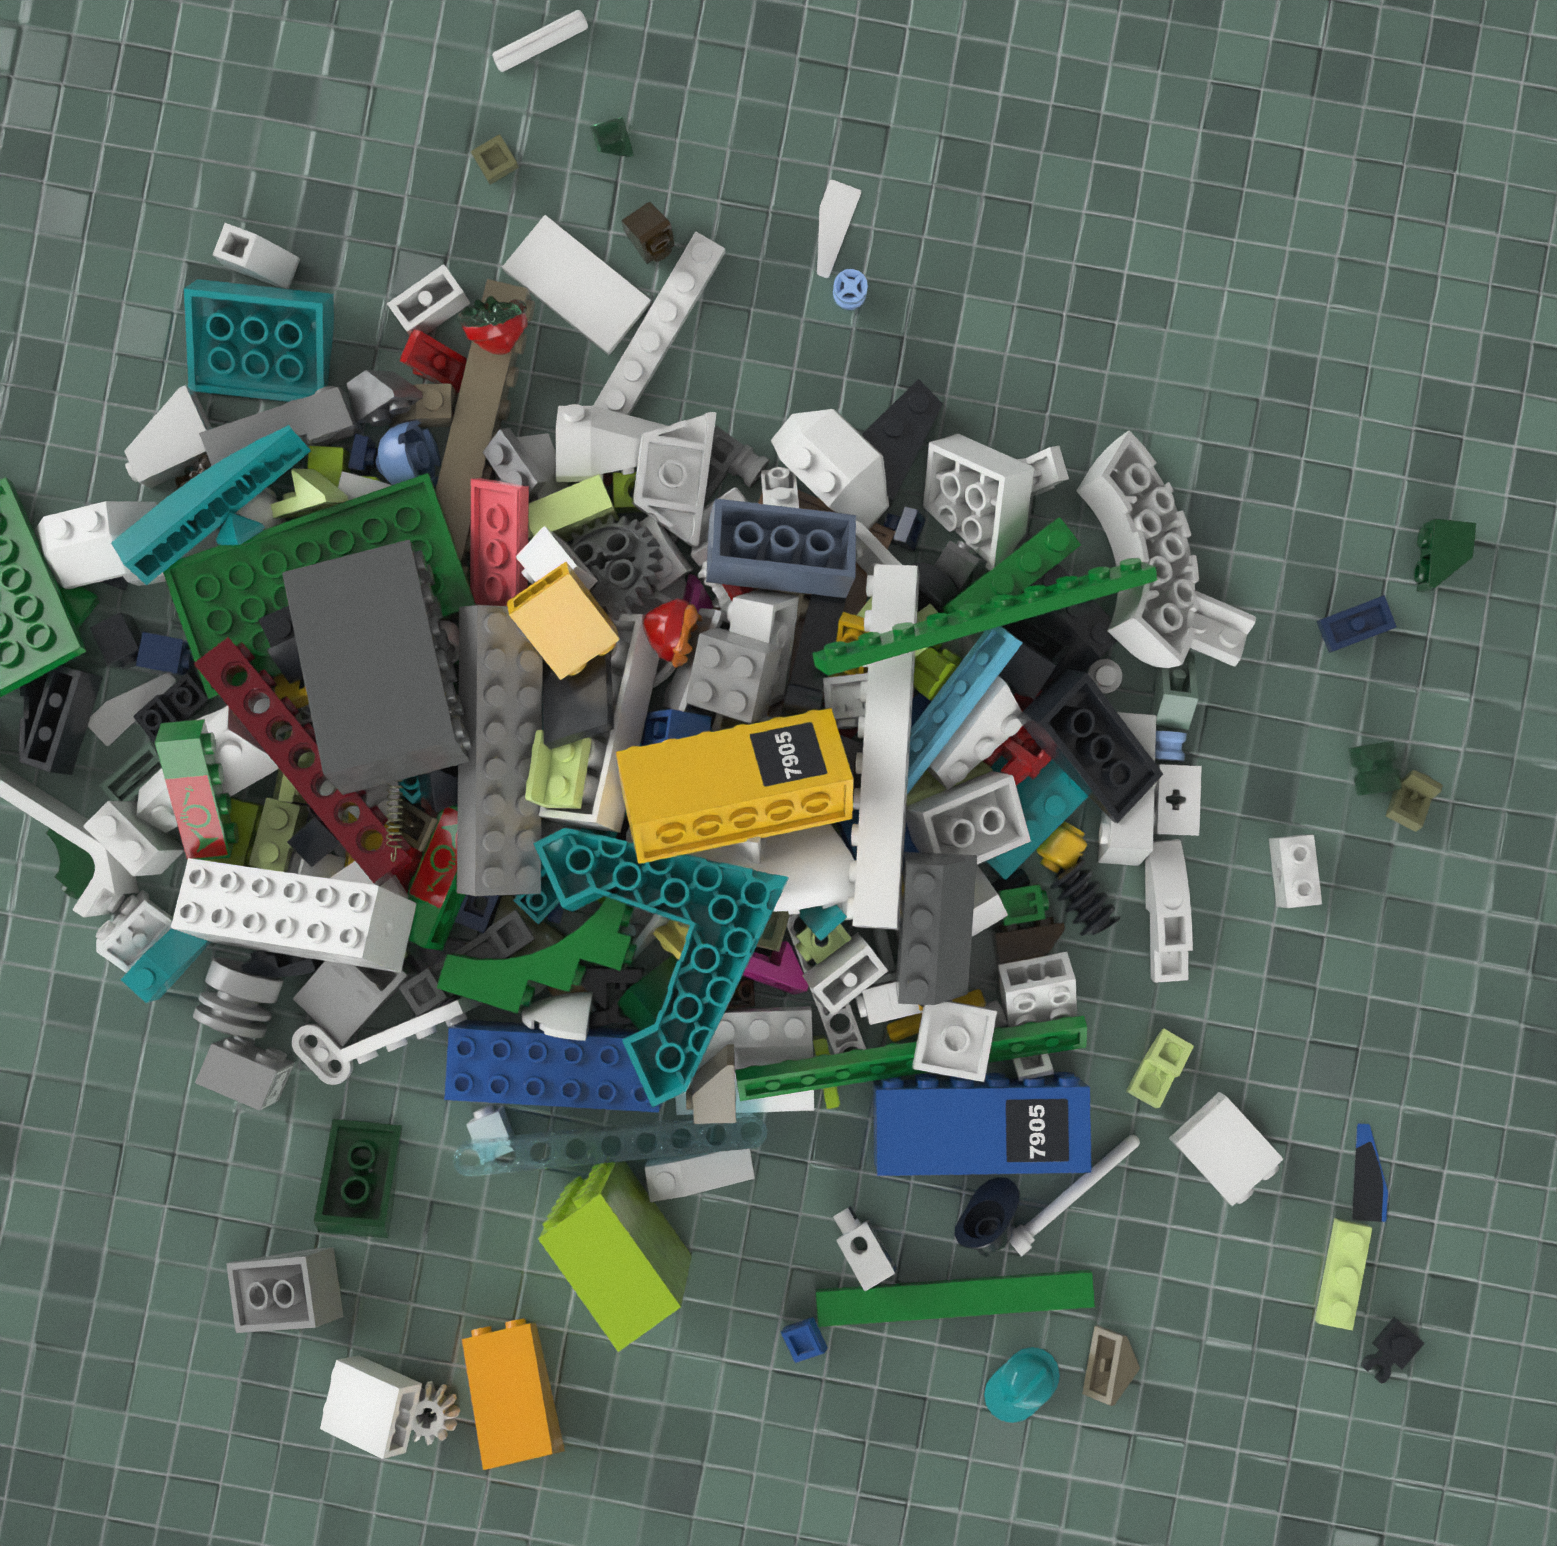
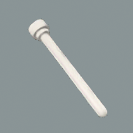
(1023, 1235)

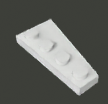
(421, 1026)

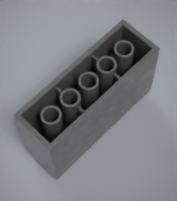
(376, 667)

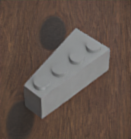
(315, 419)

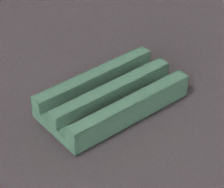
(106, 785)

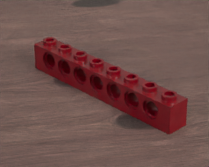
(219, 668)

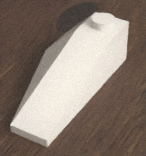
(597, 442)

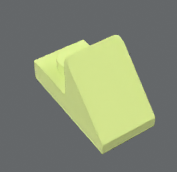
(311, 495)

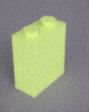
(571, 509)

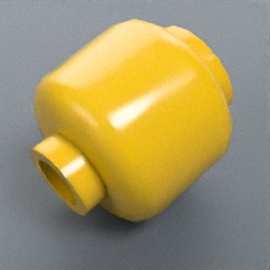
(1062, 848)

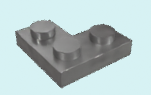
(513, 462)

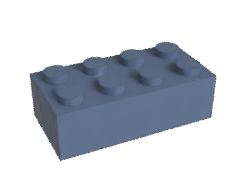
(781, 548)

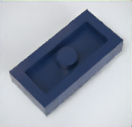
(1356, 624)

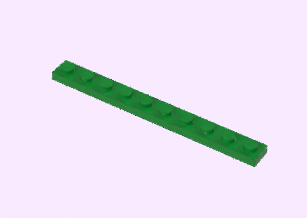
(977, 618)
(897, 1060)

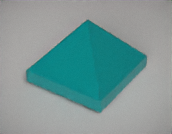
(238, 530)

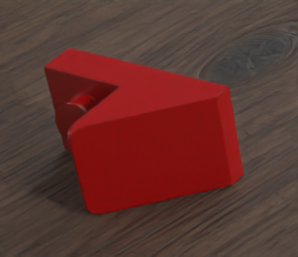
(433, 360)

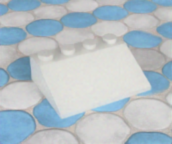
(761, 1039)

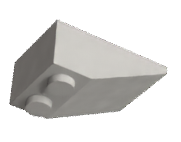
(285, 1291)

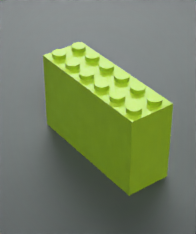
(617, 1252)

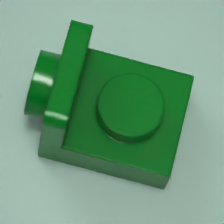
(1024, 904)

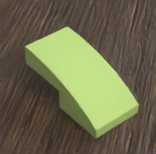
(1159, 1068)

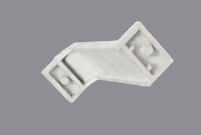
(110, 878)

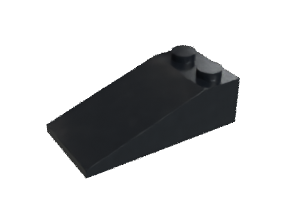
(1091, 742)

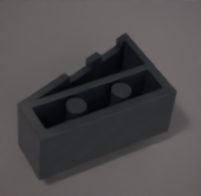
(56, 718)

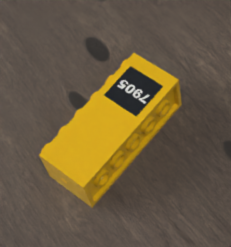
(735, 785)

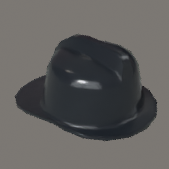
(988, 1216)

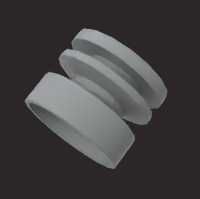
(236, 1005)

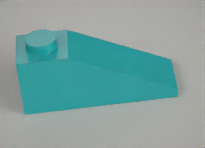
(163, 964)

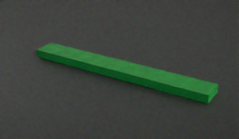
(955, 1298)

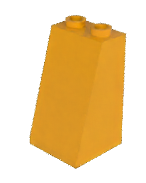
(511, 1395)

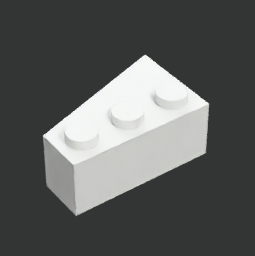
(979, 735)

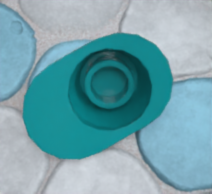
(1022, 1385)

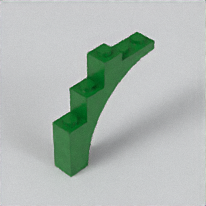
(508, 980)

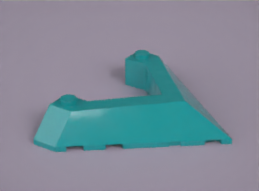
(726, 919)

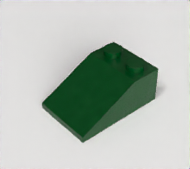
(358, 1179)

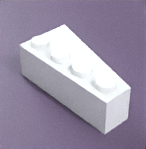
(241, 761)
(1132, 837)

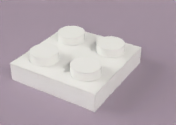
(955, 1040)

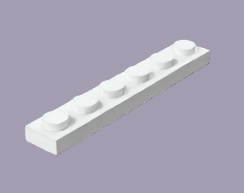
(661, 325)

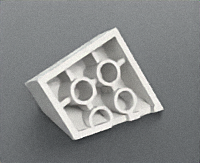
(978, 495)

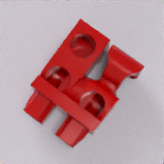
(1021, 751)

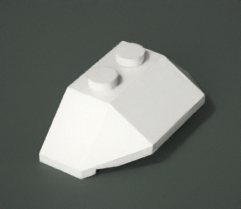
(834, 463)
(80, 541)

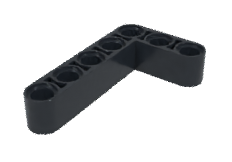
(820, 628)

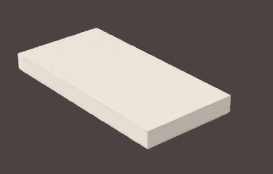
(576, 285)

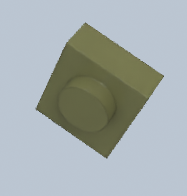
(1412, 802)

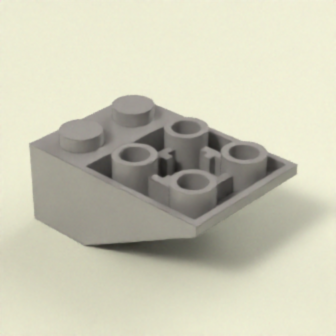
(348, 995)

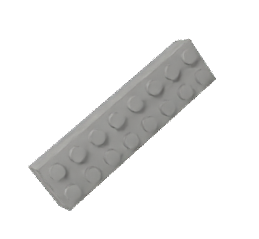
(502, 712)

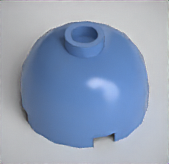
(407, 453)

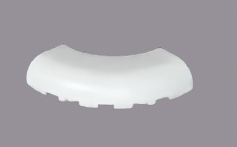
(1145, 525)
(810, 857)

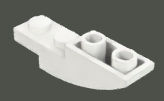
(1169, 911)

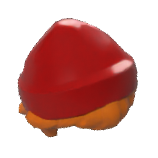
(670, 628)

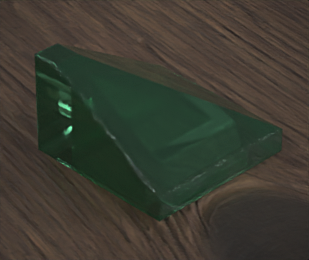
(612, 138)

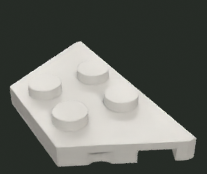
(675, 475)

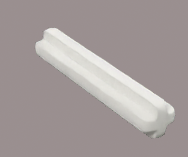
(540, 40)

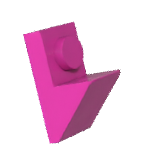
(780, 972)

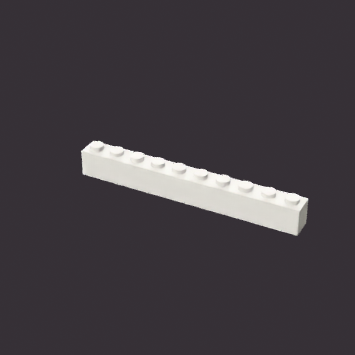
(884, 756)

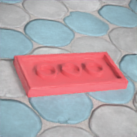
(497, 537)

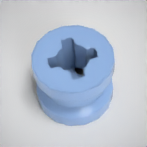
(850, 282)
(1169, 746)

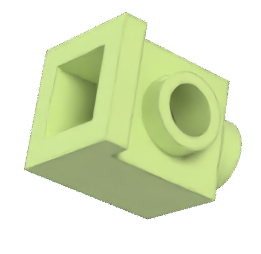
(810, 950)

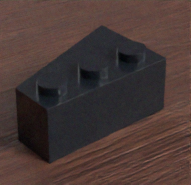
(902, 432)

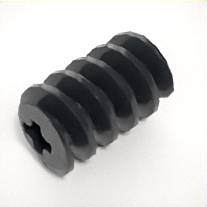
(1084, 900)

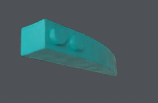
(205, 503)

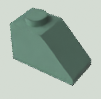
(1176, 694)

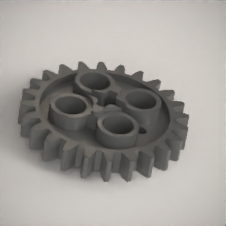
(622, 560)

